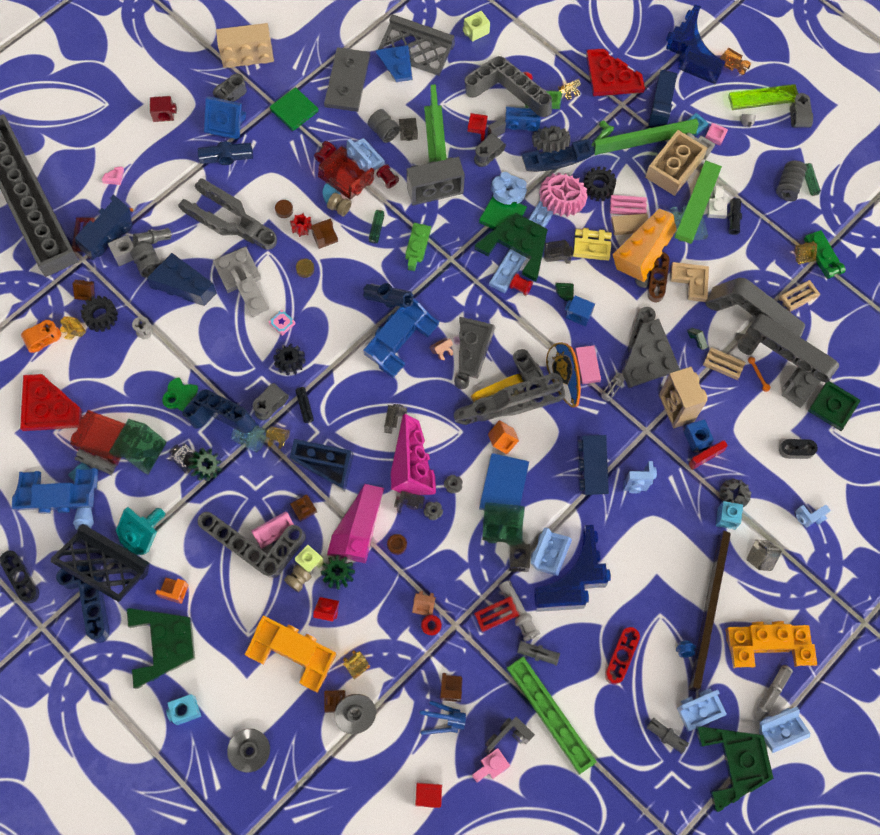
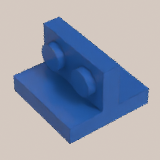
(223, 117)

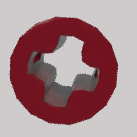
(326, 150)
(387, 176)

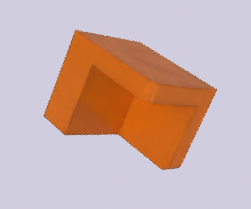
(503, 437)
(173, 590)

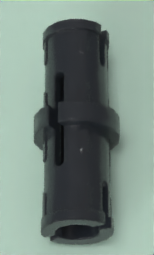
(734, 216)

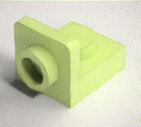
(309, 558)

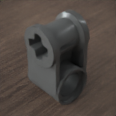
(231, 88)
(801, 112)
(488, 150)
(528, 368)
(269, 402)

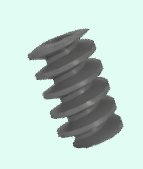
(791, 180)

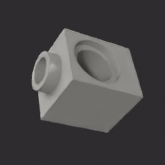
(117, 247)

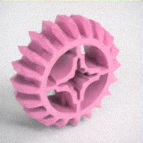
(563, 194)

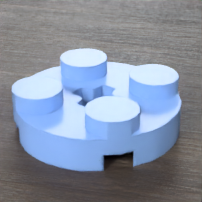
(516, 185)

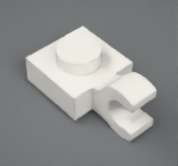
(717, 206)

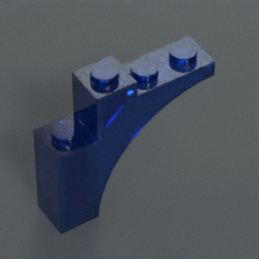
(694, 54)
(570, 591)

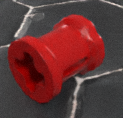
(521, 284)

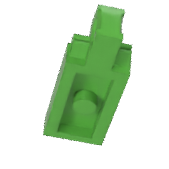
(417, 245)

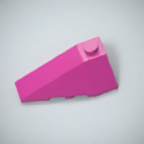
(410, 463)
(356, 529)

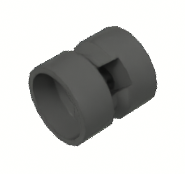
(382, 124)
(145, 259)

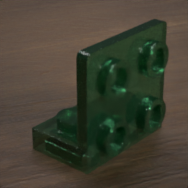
(138, 445)
(503, 523)

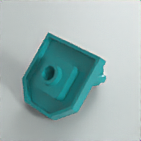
(138, 532)

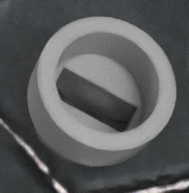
(748, 119)

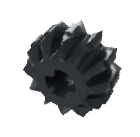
(290, 365)

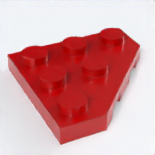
(612, 75)
(46, 406)

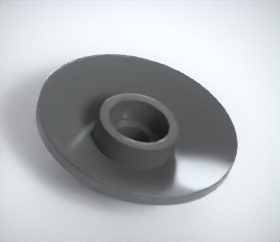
(360, 720)
(238, 746)

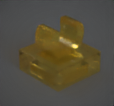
(570, 87)
(806, 252)
(72, 327)
(277, 434)
(356, 664)

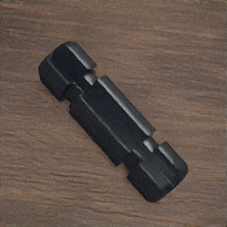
(304, 405)

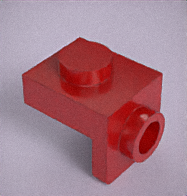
(326, 609)

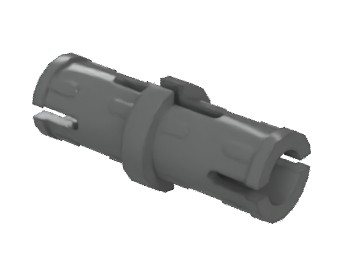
(152, 236)
(95, 462)
(538, 653)
(667, 735)

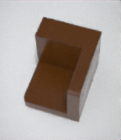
(324, 233)
(451, 688)

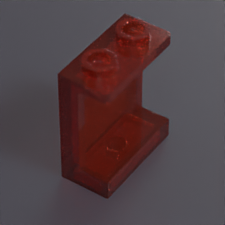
(344, 174)
(97, 435)

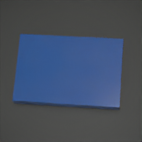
(504, 481)

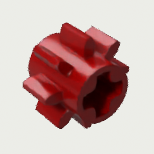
(301, 225)

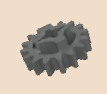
(551, 139)

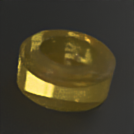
(305, 268)

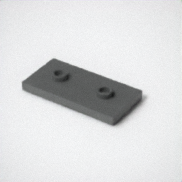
(347, 79)

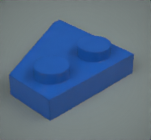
(397, 62)

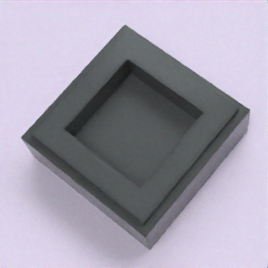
(497, 128)

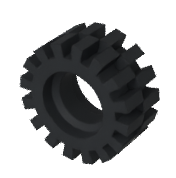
(602, 175)
(92, 306)

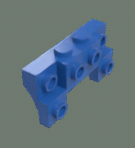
(394, 335)
(56, 496)

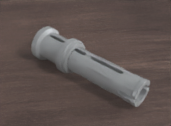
(524, 620)

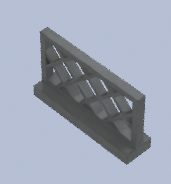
(424, 34)

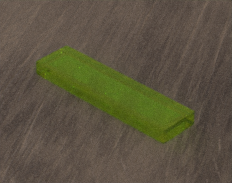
(762, 97)

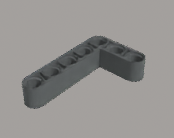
(521, 86)
(754, 301)
(789, 346)
(249, 547)

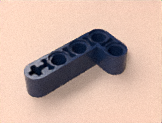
(662, 99)
(209, 404)
(89, 604)

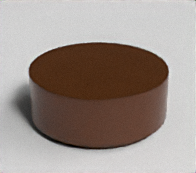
(284, 208)
(397, 544)

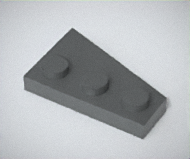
(474, 344)

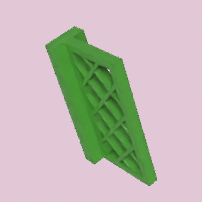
(435, 128)

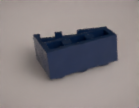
(106, 228)
(181, 280)
(325, 461)
(593, 464)

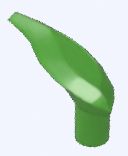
(605, 132)

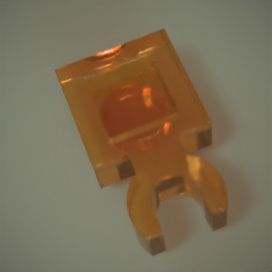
(733, 60)

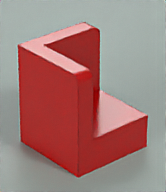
(478, 124)
(428, 795)

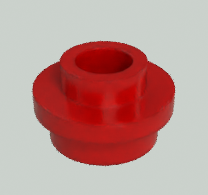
(424, 625)

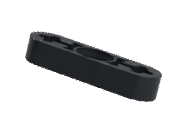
(10, 572)

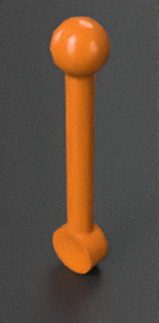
(766, 387)

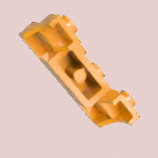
(770, 639)
(295, 647)

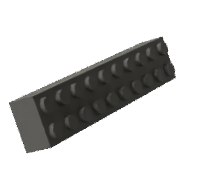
(31, 207)

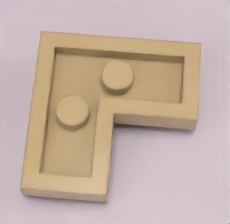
(695, 276)

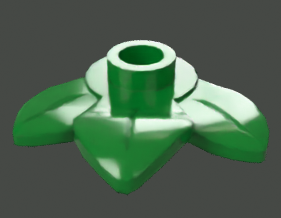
(180, 392)

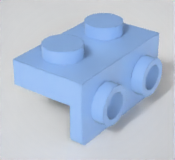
(364, 155)
(640, 481)
(550, 552)
(701, 710)
(783, 729)

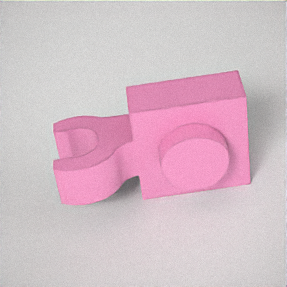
(493, 765)

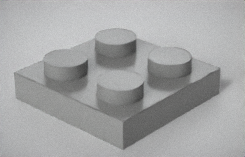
(233, 261)

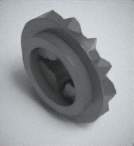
(731, 485)

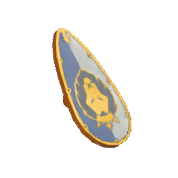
(563, 361)

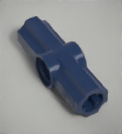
(225, 153)
(388, 295)

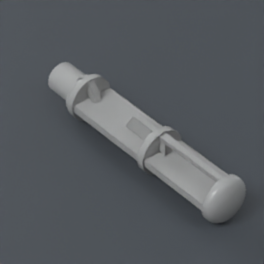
(618, 379)
(773, 692)

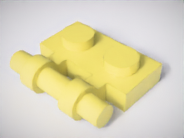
(592, 248)

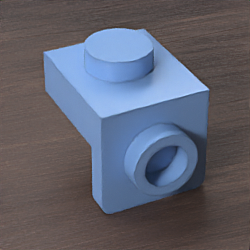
(808, 519)

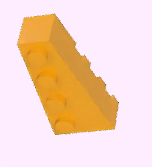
(642, 249)

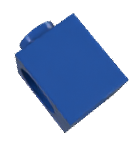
(579, 310)
(700, 428)

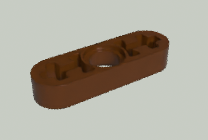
(653, 282)

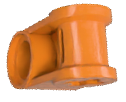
(40, 336)

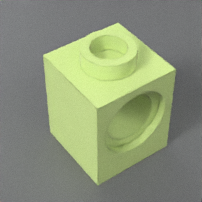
(476, 26)

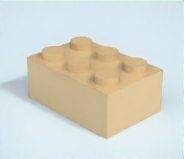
(245, 45)
(676, 162)
(683, 397)

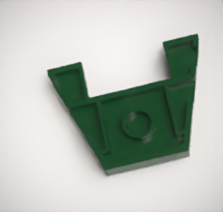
(520, 236)
(170, 642)
(745, 760)

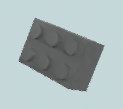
(435, 180)

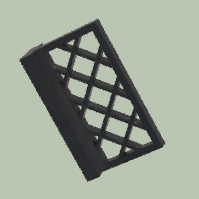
(110, 552)

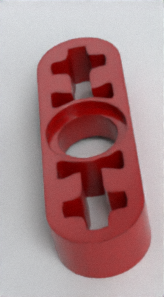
(611, 667)

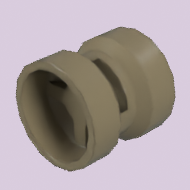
(339, 204)
(297, 578)

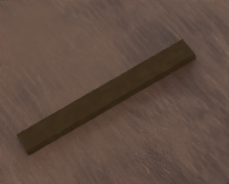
(709, 611)

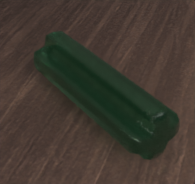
(811, 180)
(376, 226)

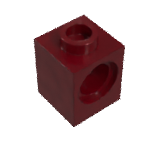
(162, 109)

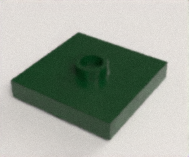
(834, 405)

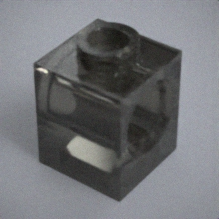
(516, 565)

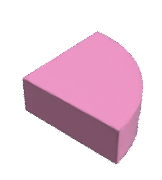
(114, 176)

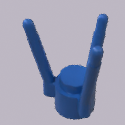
(455, 719)

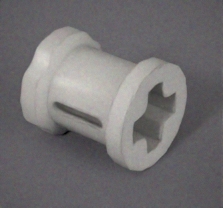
(138, 327)

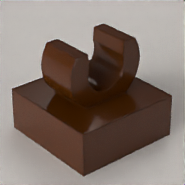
(83, 290)
(303, 508)
(332, 698)

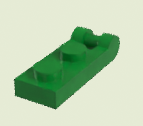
(825, 255)

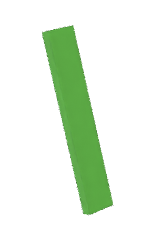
(643, 136)
(698, 202)
(551, 715)

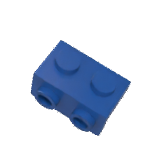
(522, 119)

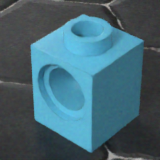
(729, 515)
(192, 709)

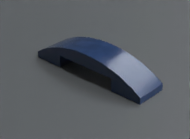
(548, 161)

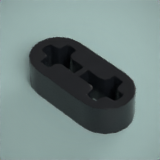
(798, 451)

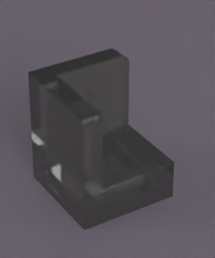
(764, 555)

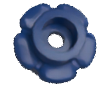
(685, 649)

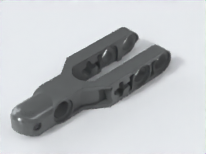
(248, 229)
(506, 403)

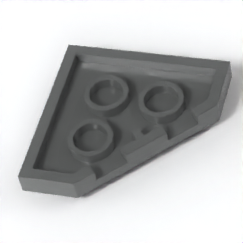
(649, 356)

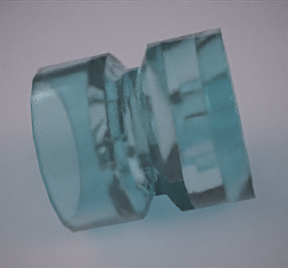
(253, 440)

